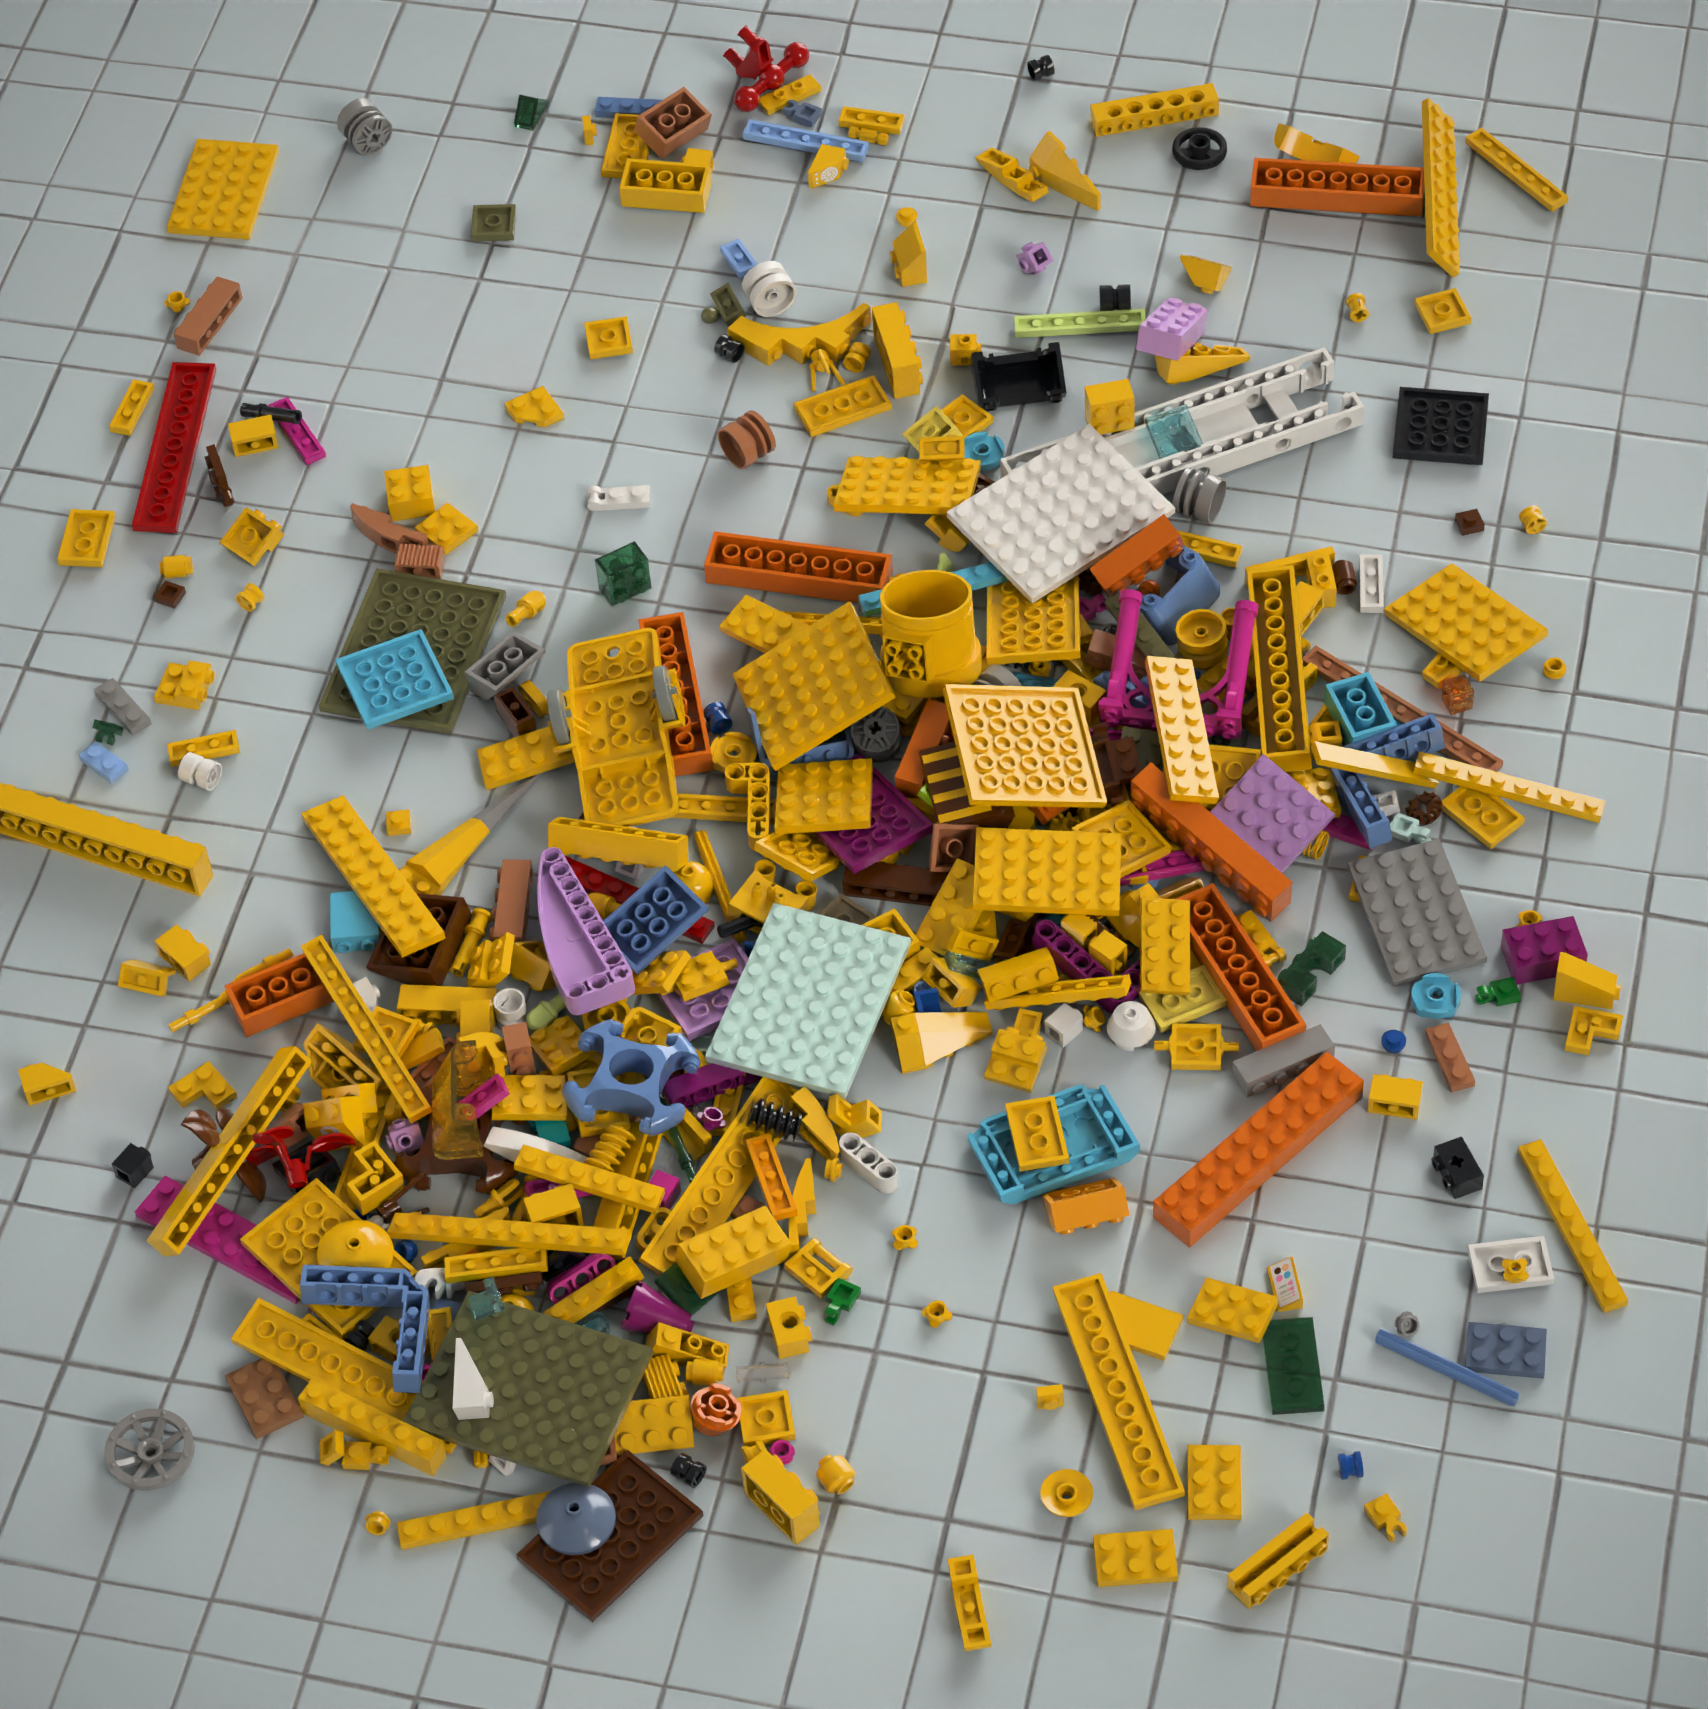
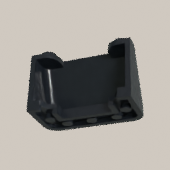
(1018, 378)

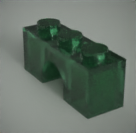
(1320, 954)

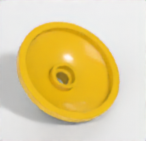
(373, 1251)

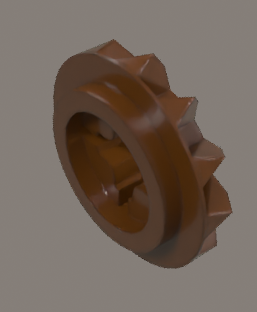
(1433, 807)

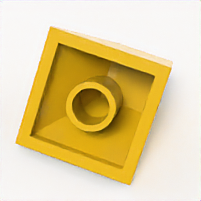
(1206, 273)

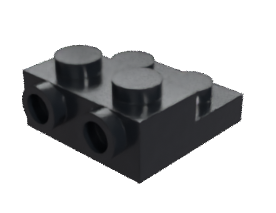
(322, 1166)

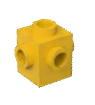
(961, 348)

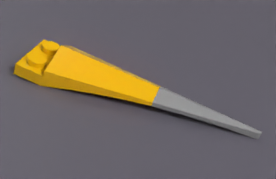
(438, 864)

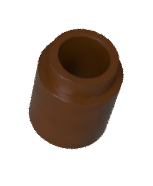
(1344, 577)

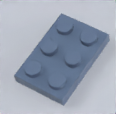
(1506, 1350)

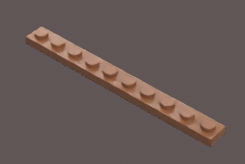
(1456, 745)

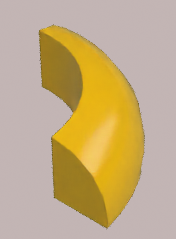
(1302, 147)

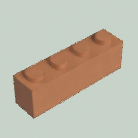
(208, 315)
(512, 899)

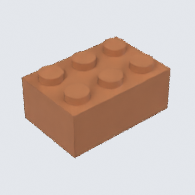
(672, 122)

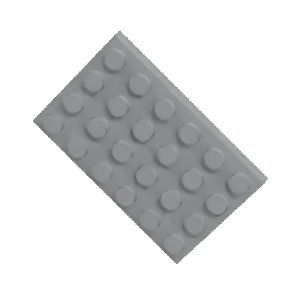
(1416, 912)

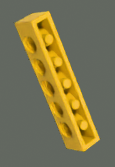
(1154, 109)

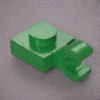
(1501, 991)
(840, 1297)

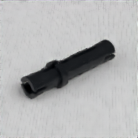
(277, 414)

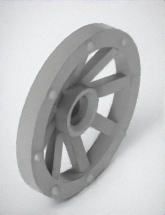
(148, 1447)

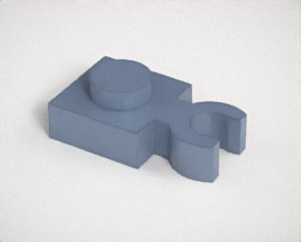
(804, 114)

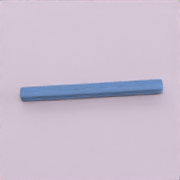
(1447, 1367)

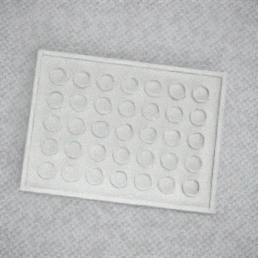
(1059, 513)

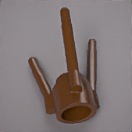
(391, 1206)

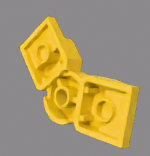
(639, 1023)

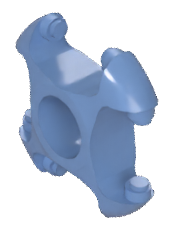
(624, 1056)

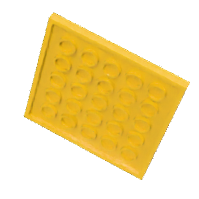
(813, 685)
(1024, 746)

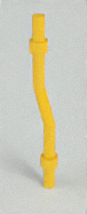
(192, 1016)

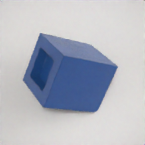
(927, 1001)

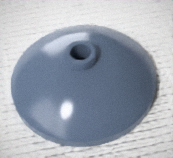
(579, 1530)

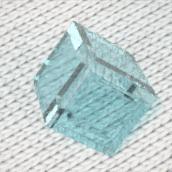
(488, 1301)

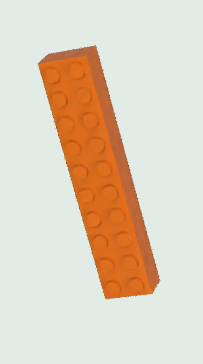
(1257, 1149)

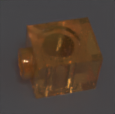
(1457, 694)

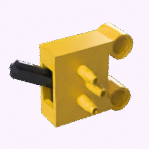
(756, 896)

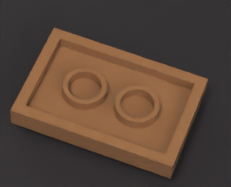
(264, 1397)

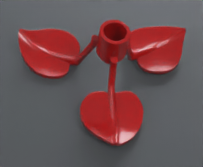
(294, 1168)

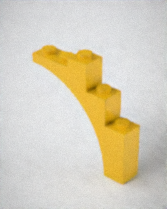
(770, 342)

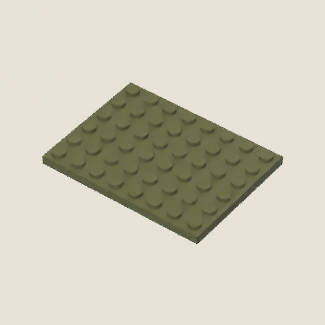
(454, 620)
(552, 1388)

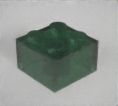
(623, 573)

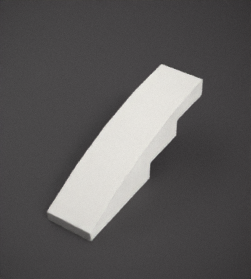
(509, 1143)

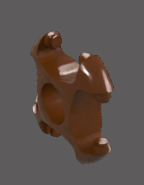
(492, 1172)

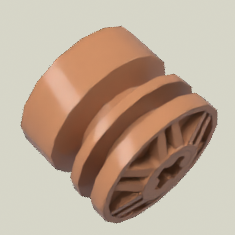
(746, 439)

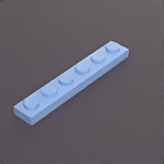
(802, 139)

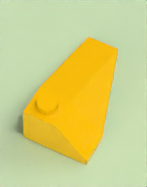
(1199, 362)
(1129, 919)
(932, 1035)

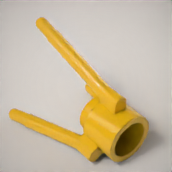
(822, 363)

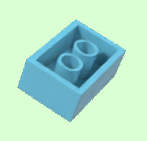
(1358, 707)

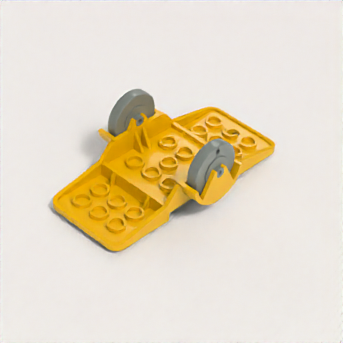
(619, 727)

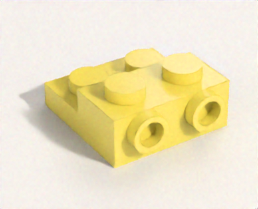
(932, 424)

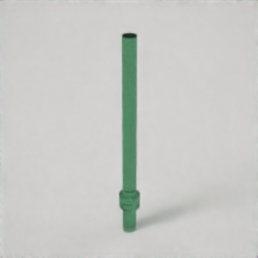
(685, 1159)

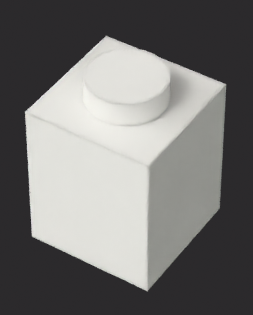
(1064, 1024)

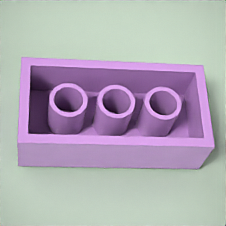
(1172, 329)

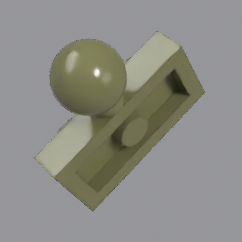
(727, 306)

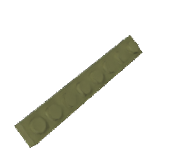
(1150, 643)

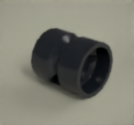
(1115, 298)

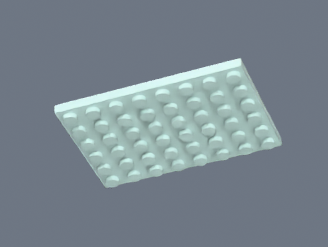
(808, 1000)

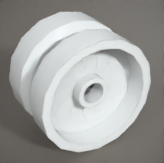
(769, 289)

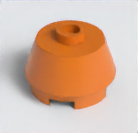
(715, 1410)

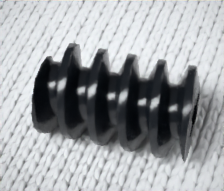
(774, 1119)

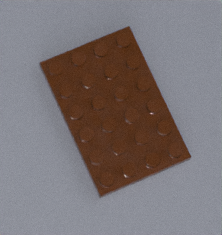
(648, 1523)

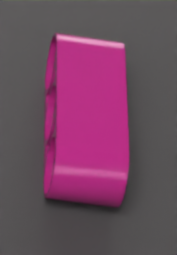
(568, 1277)

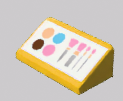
(1285, 1285)

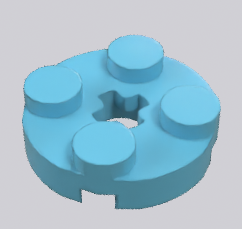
(991, 445)
(1435, 1008)

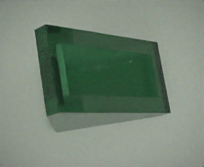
(529, 111)

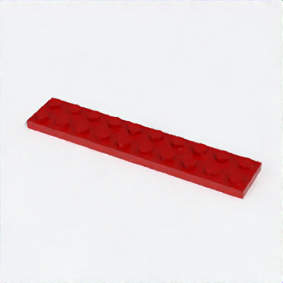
(174, 447)

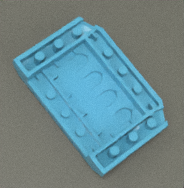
(1094, 1138)

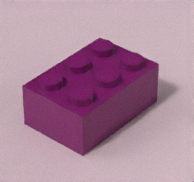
(1535, 948)

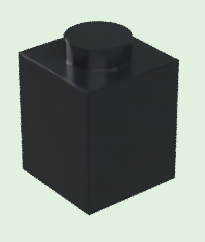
(133, 1165)

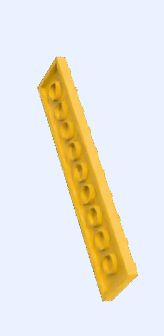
(1440, 187)
(768, 627)
(373, 876)
(718, 1182)
(321, 1356)
(1118, 1392)

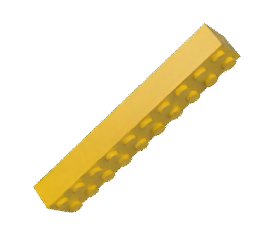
(1279, 668)
(104, 840)

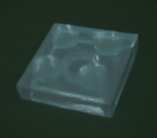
(1173, 431)

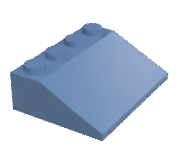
(654, 918)

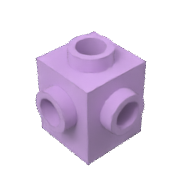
(1034, 258)
(404, 1136)

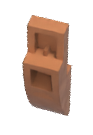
(382, 531)

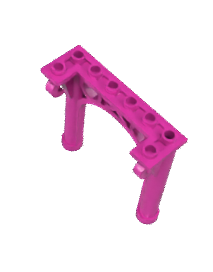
(1224, 722)

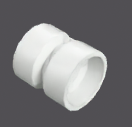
(199, 771)
(510, 1007)

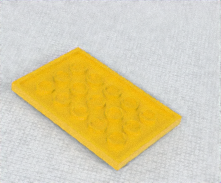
(223, 189)
(905, 485)
(1466, 622)
(1036, 630)
(1047, 871)
(291, 1240)

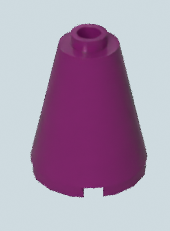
(650, 1307)

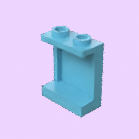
(351, 924)

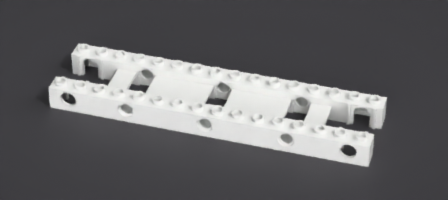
(1227, 427)

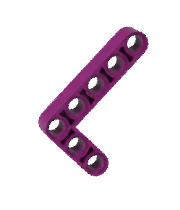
(1076, 955)

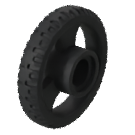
(1199, 154)

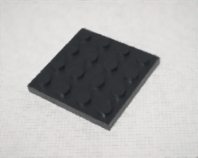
(1440, 426)

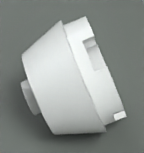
(1131, 1026)

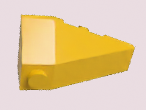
(1055, 169)

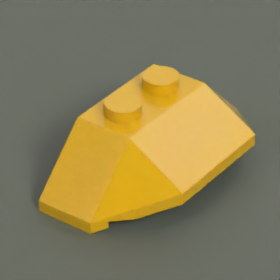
(336, 1061)

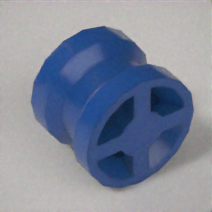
(1350, 1465)

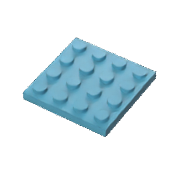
(394, 679)

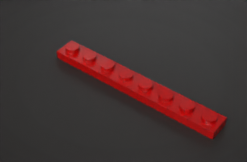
(600, 882)

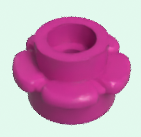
(783, 1446)

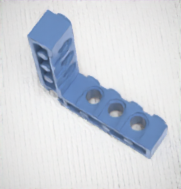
(1398, 742)
(378, 1289)

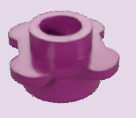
(711, 1118)

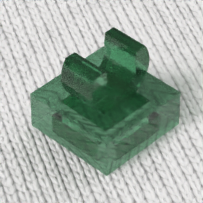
(108, 729)

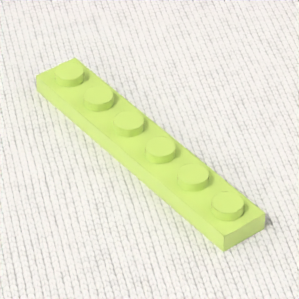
(1078, 323)

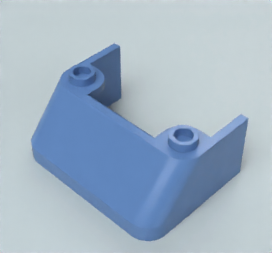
(1193, 591)
(835, 748)

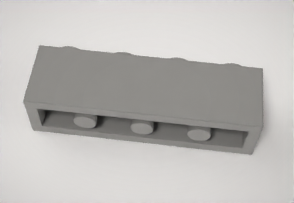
(1281, 1060)

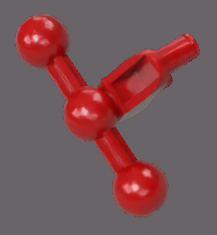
(758, 64)

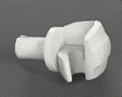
(436, 1277)

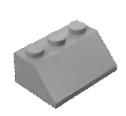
(502, 665)

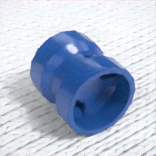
(717, 717)

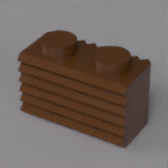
(515, 712)

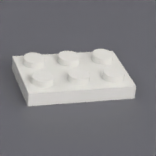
(1488, 1257)

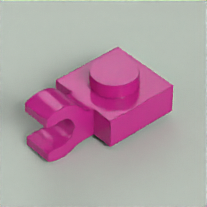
(1089, 607)

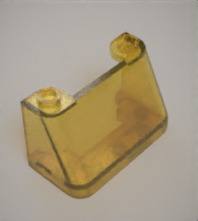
(455, 1124)

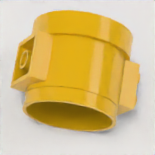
(928, 633)

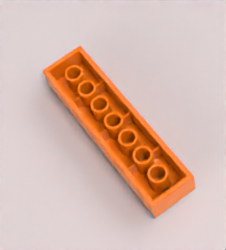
(1337, 187)
(795, 567)
(687, 743)
(1213, 843)
(1240, 971)

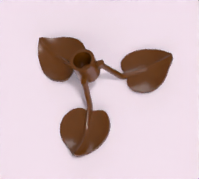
(205, 1129)

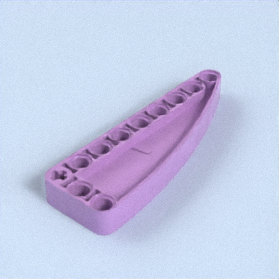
(576, 940)

